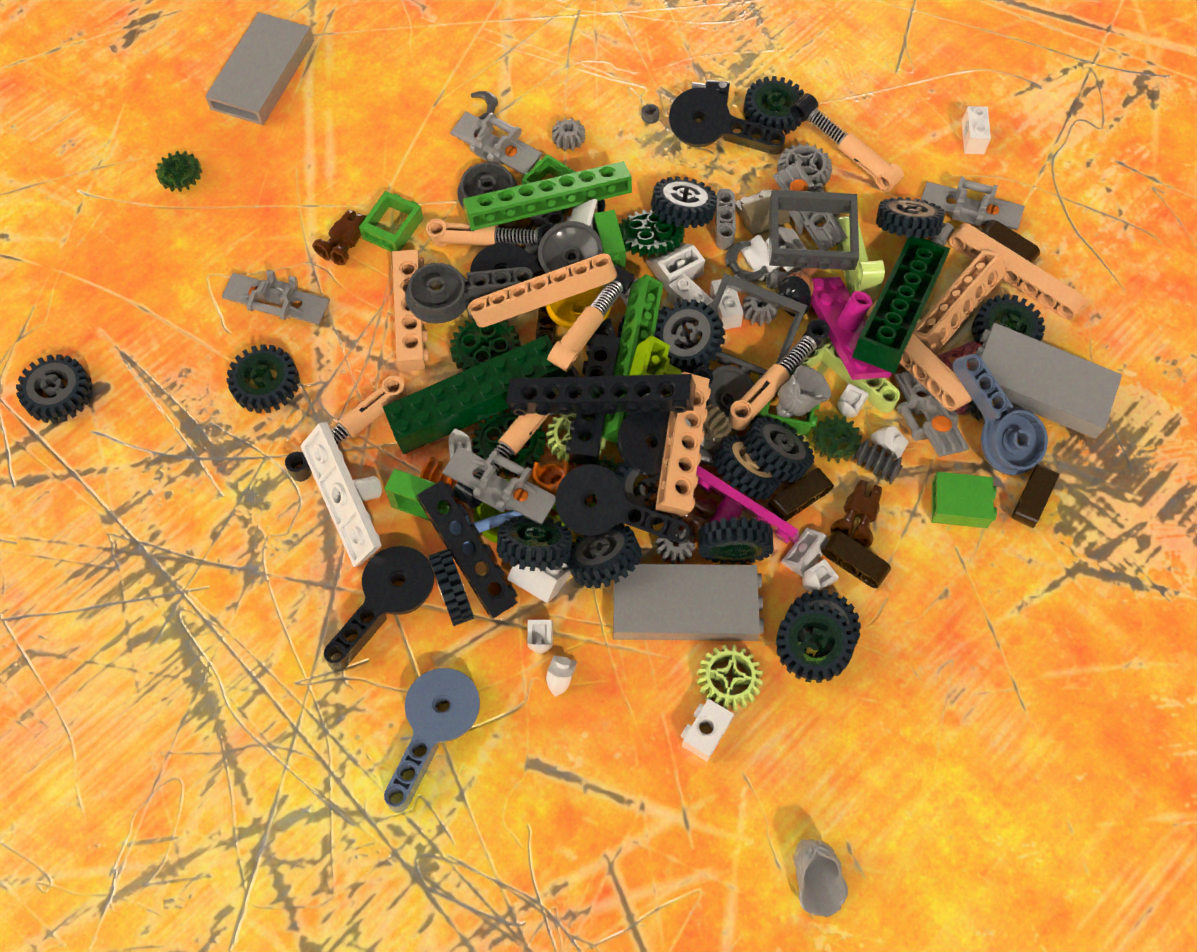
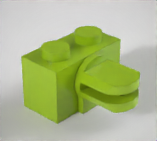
(652, 358)

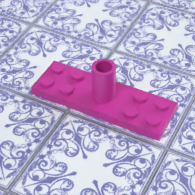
(846, 321)
(735, 503)

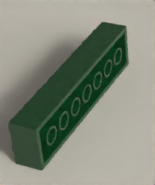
(901, 304)
(466, 396)

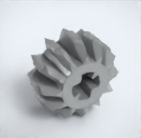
(568, 134)
(758, 311)
(679, 553)

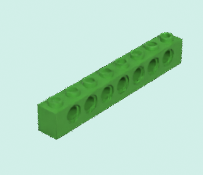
(547, 195)
(638, 325)

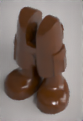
(343, 231)
(863, 507)
(705, 508)

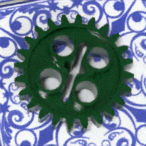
(649, 234)
(484, 345)
(491, 428)

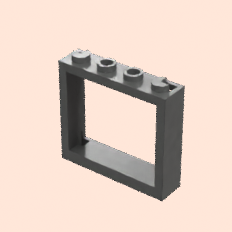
(813, 202)
(765, 296)

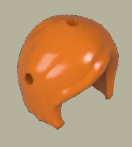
(549, 475)

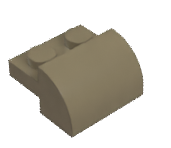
(755, 212)

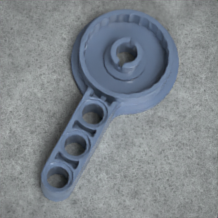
(1002, 421)
(432, 726)

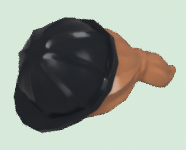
(798, 287)

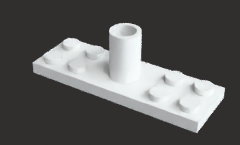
(342, 494)

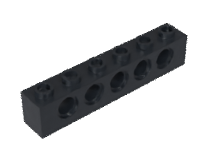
(588, 451)
(492, 604)

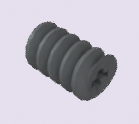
(878, 460)

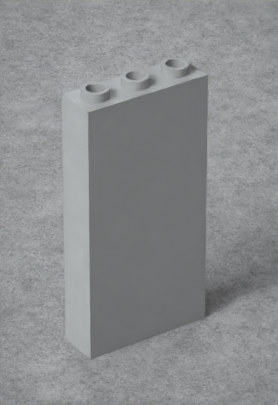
(260, 68)
(1050, 380)
(688, 603)

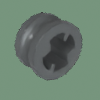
(650, 119)

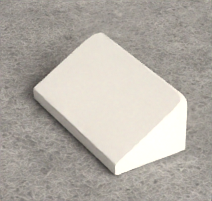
(758, 256)
(805, 551)

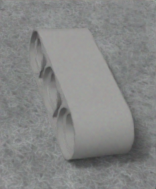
(725, 219)

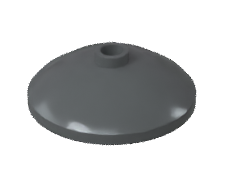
(568, 240)
(729, 386)

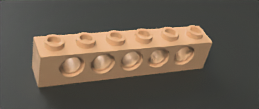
(960, 300)
(408, 358)
(668, 498)

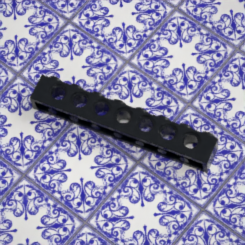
(611, 387)

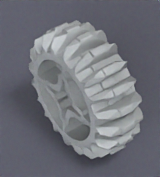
(810, 159)

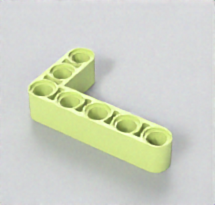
(868, 274)
(877, 394)

